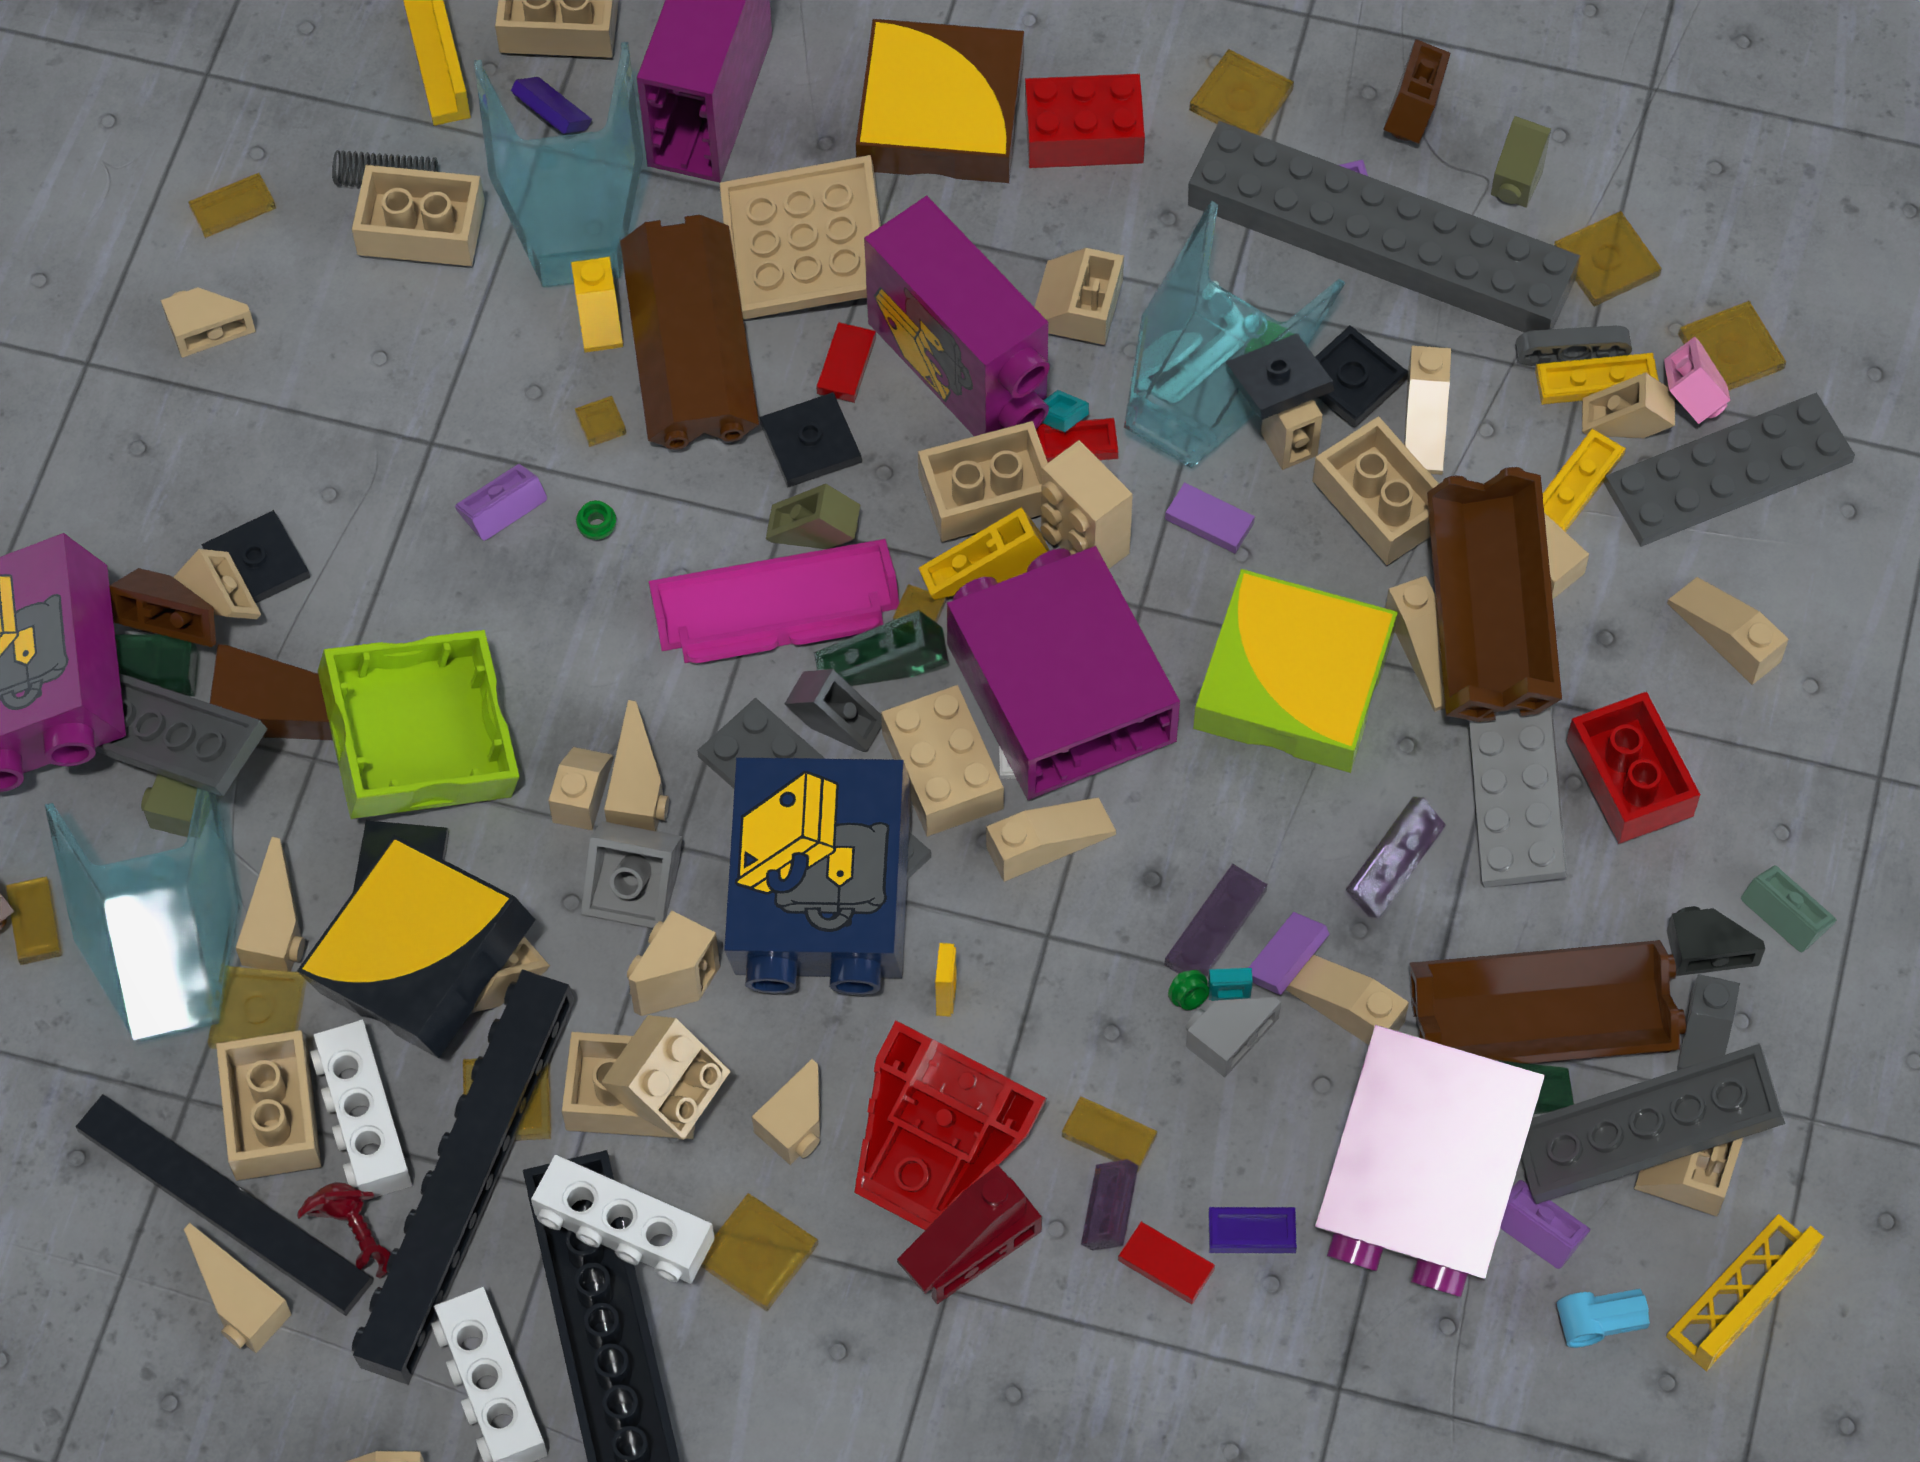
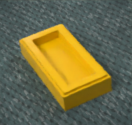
(945, 979)

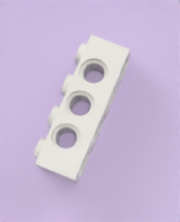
(346, 1049)
(569, 1182)
(473, 1317)

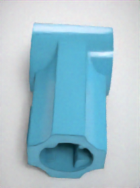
(1591, 1318)

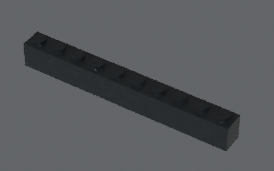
(463, 1177)

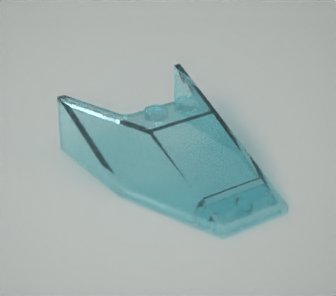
(567, 192)
(1185, 336)
(156, 923)

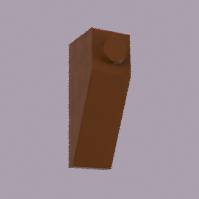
(1417, 92)
(162, 607)

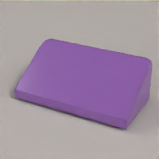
(502, 501)
(1542, 1226)

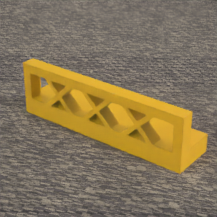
(437, 60)
(1757, 1296)

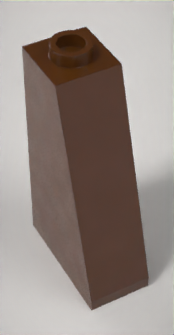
(274, 692)

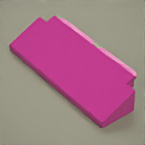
(775, 602)

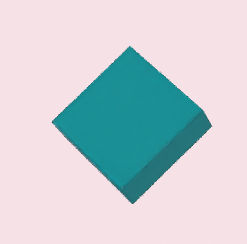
(1065, 410)
(1230, 984)

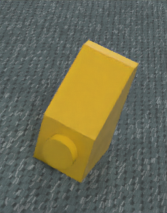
(597, 304)

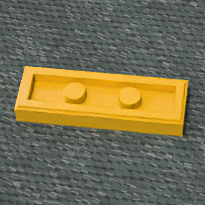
(1580, 378)
(1581, 478)

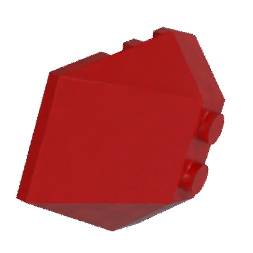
(936, 1125)

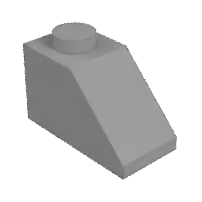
(1230, 1030)

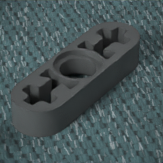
(1572, 344)

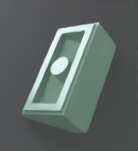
(1787, 908)

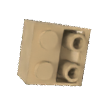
(1081, 294)
(674, 966)
(666, 1075)
(1695, 1179)

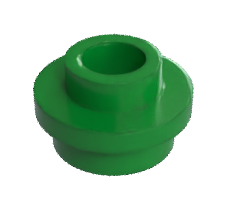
(596, 510)
(1189, 989)

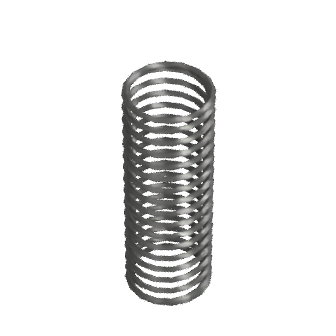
(375, 162)

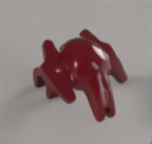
(345, 1203)

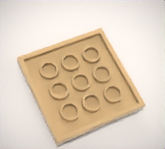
(801, 235)

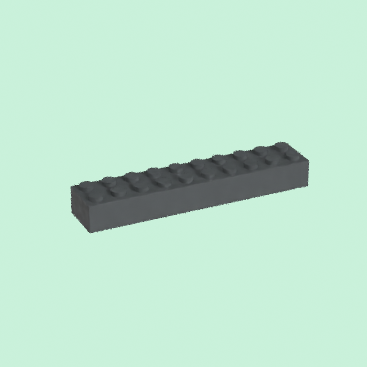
(1383, 230)

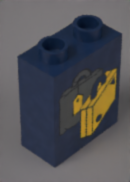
(818, 872)

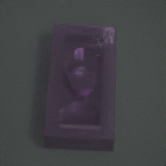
(1109, 1205)

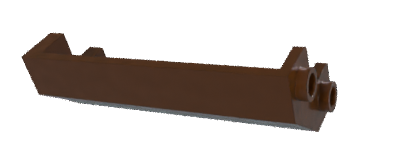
(688, 332)
(1494, 595)
(1551, 1003)

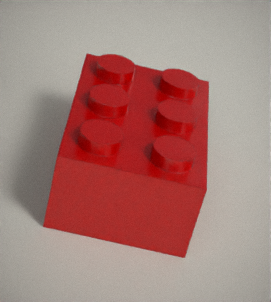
(1084, 120)
(1632, 767)

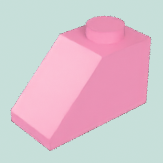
(1696, 381)

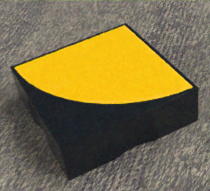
(416, 945)

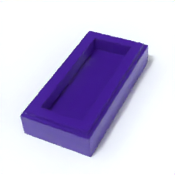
(551, 105)
(1252, 1230)

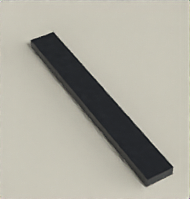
(224, 1205)

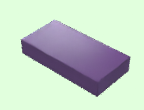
(1209, 517)
(1287, 952)

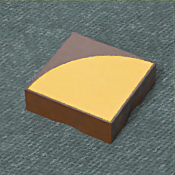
(940, 100)

